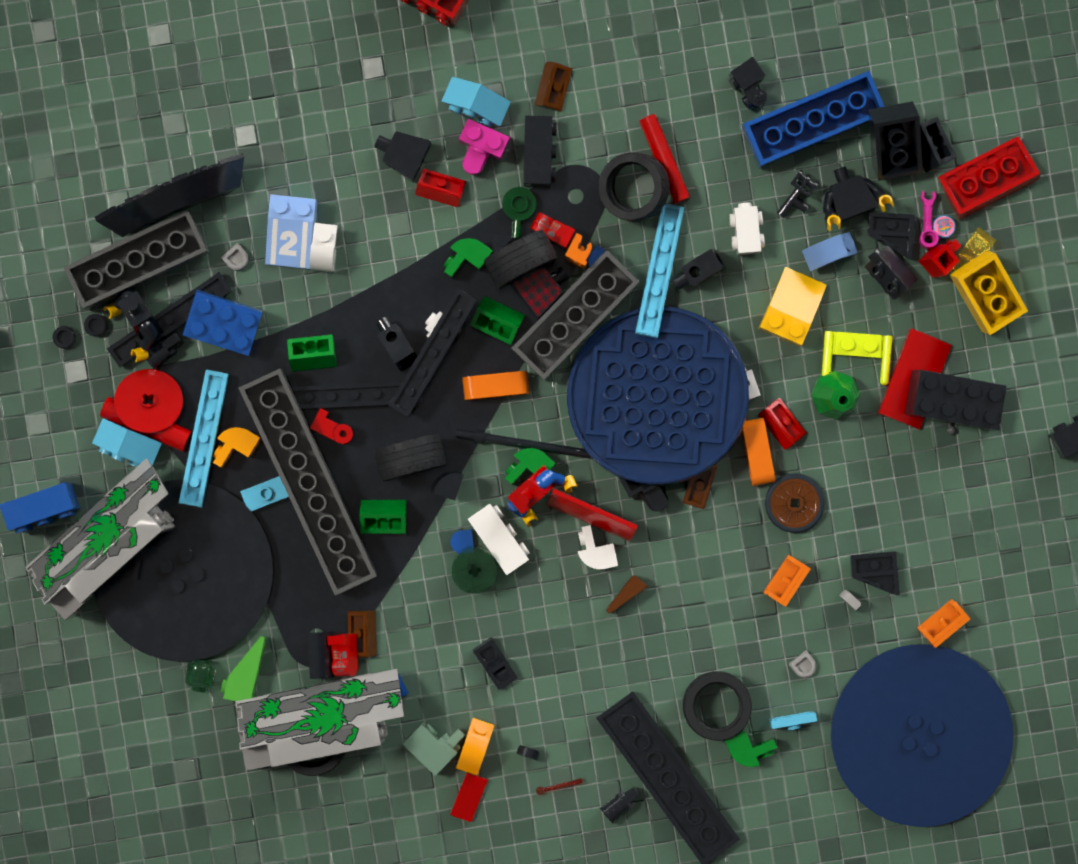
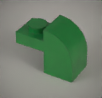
(469, 250)
(529, 459)
(746, 754)

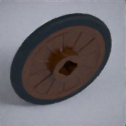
(779, 501)

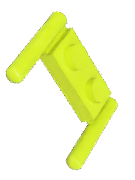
(860, 346)

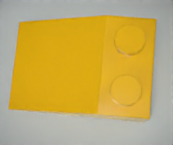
(792, 307)

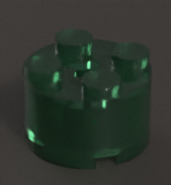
(467, 580)

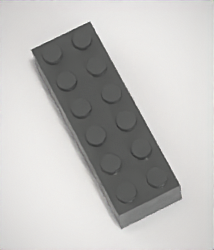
(136, 260)
(575, 315)

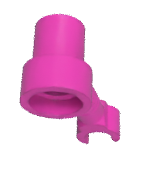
(927, 228)

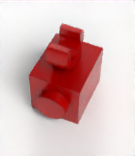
(940, 259)

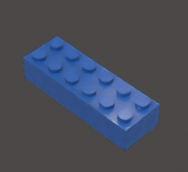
(812, 119)

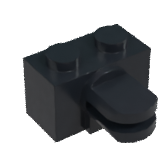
(652, 494)

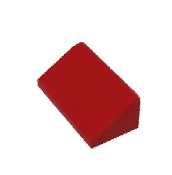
(440, 187)
(782, 423)
(468, 797)

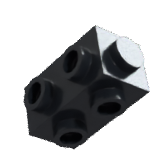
(890, 272)

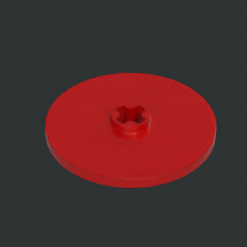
(148, 418)

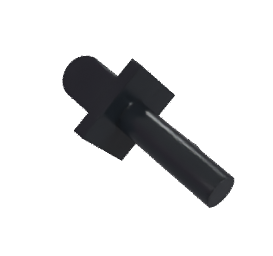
(794, 198)

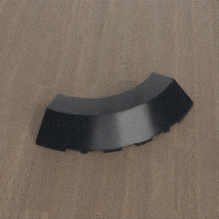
(173, 196)

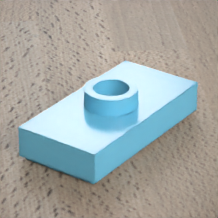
(264, 494)
(793, 721)

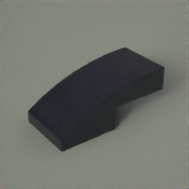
(494, 663)

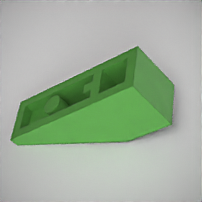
(243, 679)

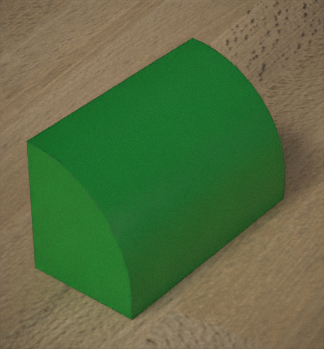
(497, 320)
(311, 353)
(383, 516)

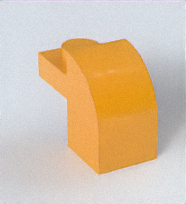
(237, 439)
(475, 746)

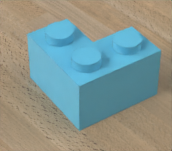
(475, 101)
(125, 443)

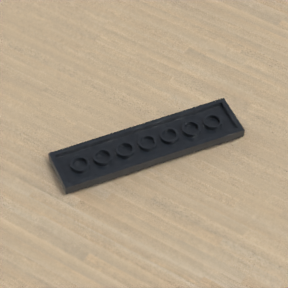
(667, 778)

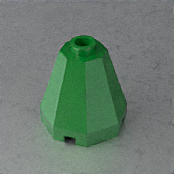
(829, 390)

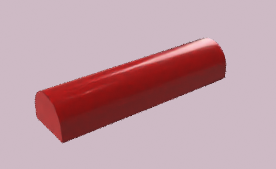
(662, 152)
(174, 436)

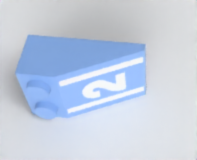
(290, 231)

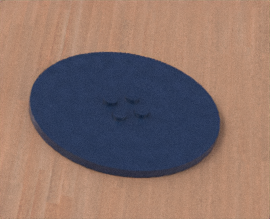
(658, 404)
(921, 735)

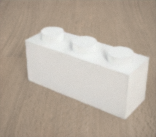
(499, 538)

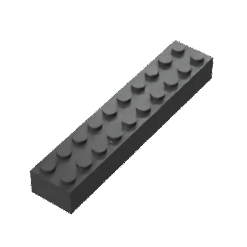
(308, 481)

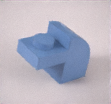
(829, 251)

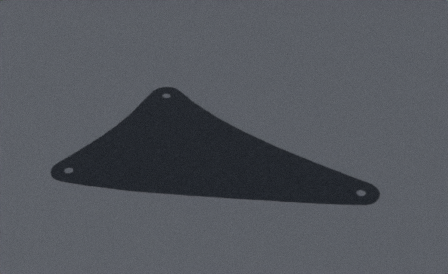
(300, 590)

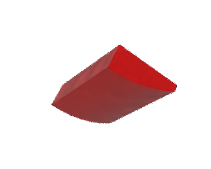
(989, 177)
(917, 353)
(592, 515)

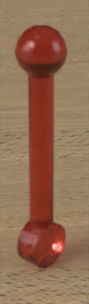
(540, 790)

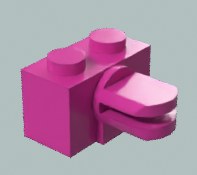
(481, 144)

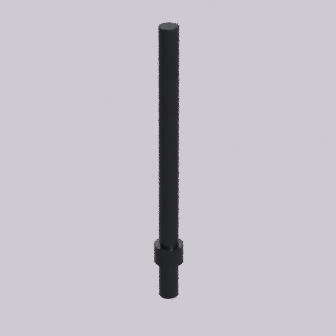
(480, 437)

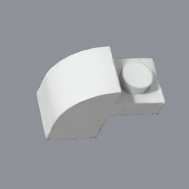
(323, 248)
(596, 557)

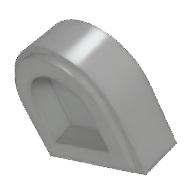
(236, 258)
(850, 599)
(803, 665)

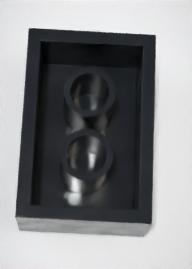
(895, 141)

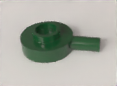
(519, 206)

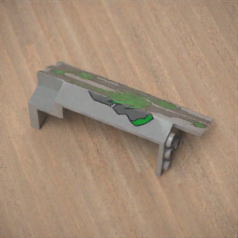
(101, 541)
(318, 719)

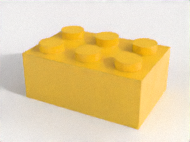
(988, 292)

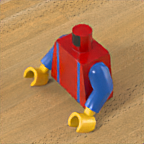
(535, 489)

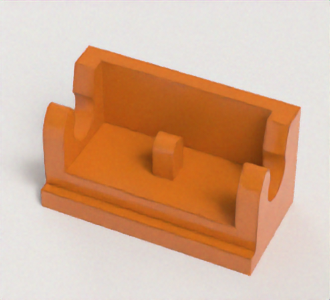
(578, 256)
(787, 580)
(943, 623)

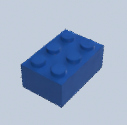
(222, 322)
(40, 508)

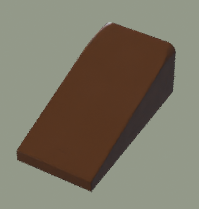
(699, 488)
(629, 590)

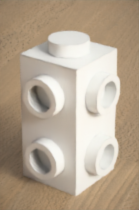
(747, 234)

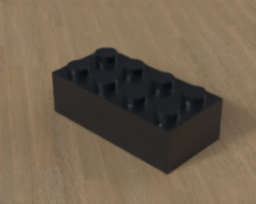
(955, 400)

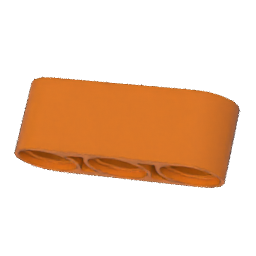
(496, 385)
(758, 452)

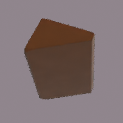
(553, 86)
(365, 626)

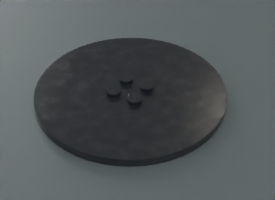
(195, 583)

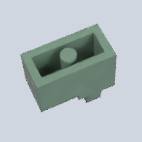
(431, 750)

